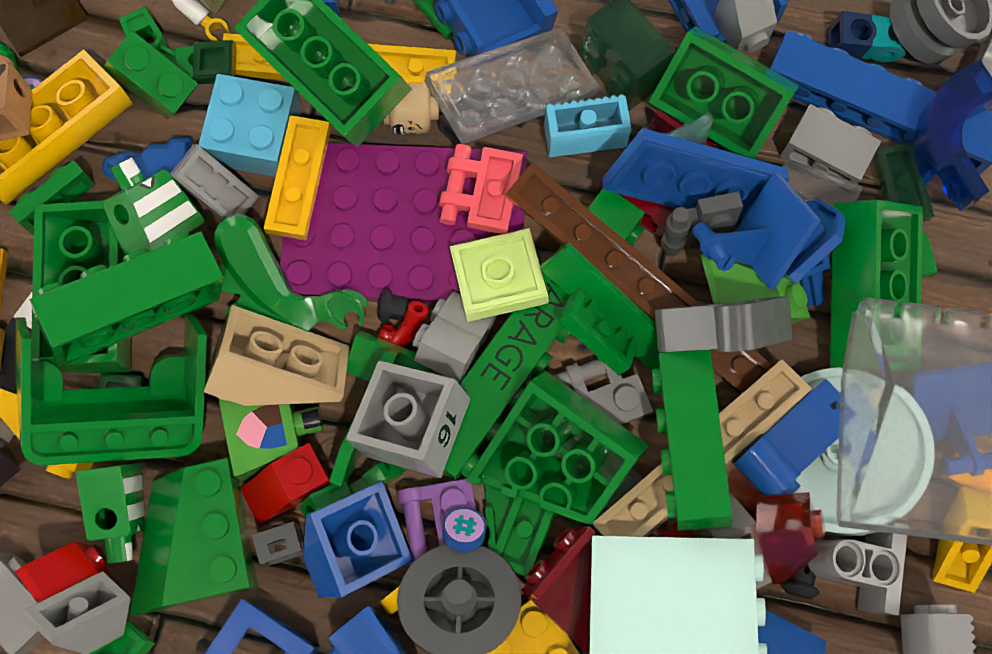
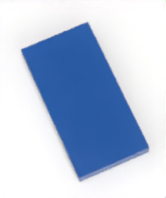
(682, 172)

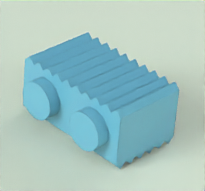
(587, 126)

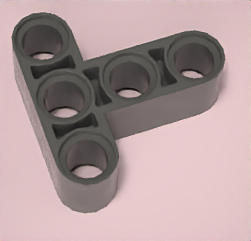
(724, 325)

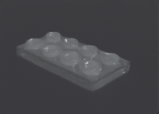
(510, 84)

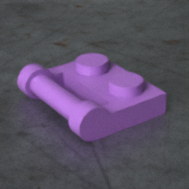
(444, 499)

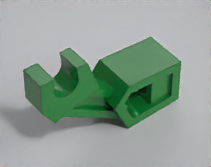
(143, 25)
(332, 493)

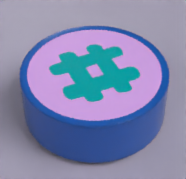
(464, 529)

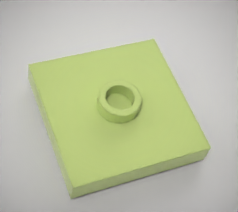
(499, 275)

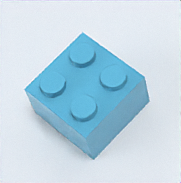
(248, 123)

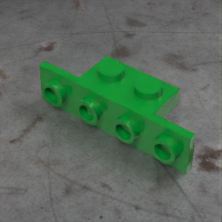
(602, 313)

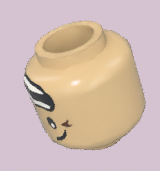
(414, 112)

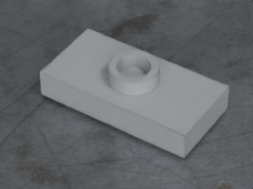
(213, 184)

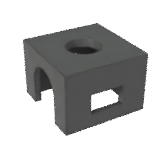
(267, 540)

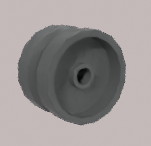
(939, 28)

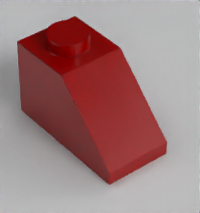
(285, 484)
(62, 569)

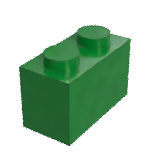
(149, 75)

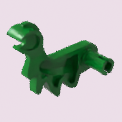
(256, 276)

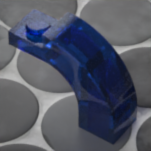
(939, 135)

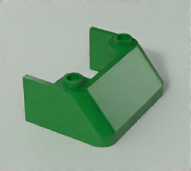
(111, 422)

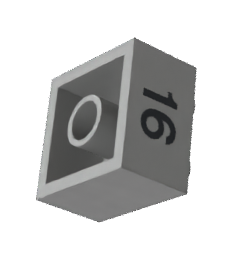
(409, 418)

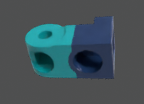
(865, 37)

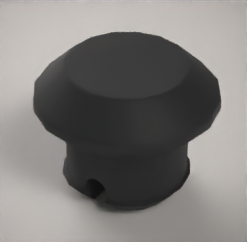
(391, 307)
(801, 584)

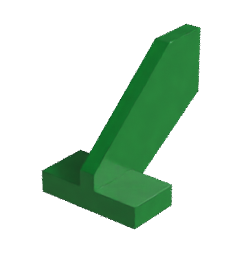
(361, 363)

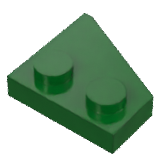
(516, 529)

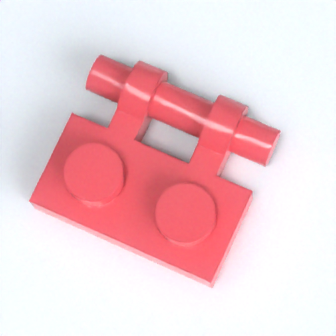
(487, 205)

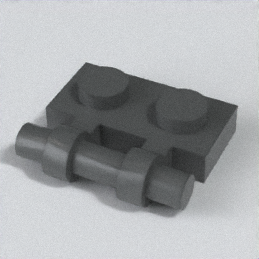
(718, 211)

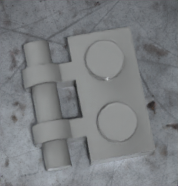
(620, 399)

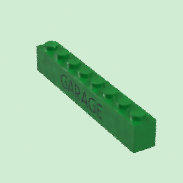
(524, 349)

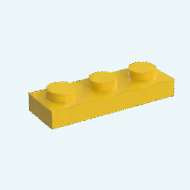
(297, 178)

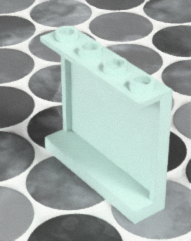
(675, 596)

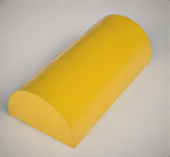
(64, 115)

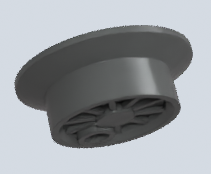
(459, 601)

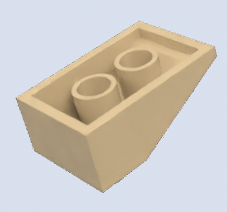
(274, 363)

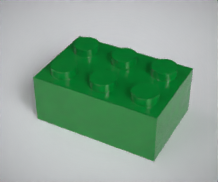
(728, 84)

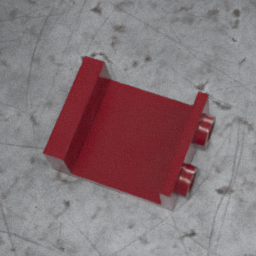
(563, 584)

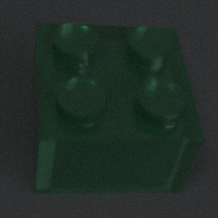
(625, 51)

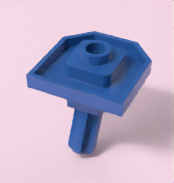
(814, 254)

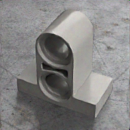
(871, 565)

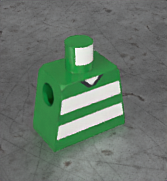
(148, 208)
(111, 491)

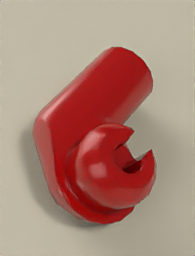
(408, 329)

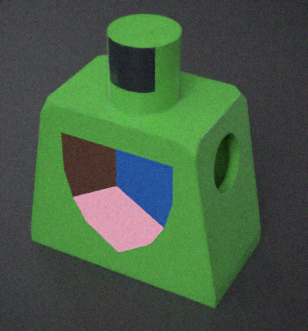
(264, 434)

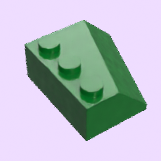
(559, 452)
(194, 540)

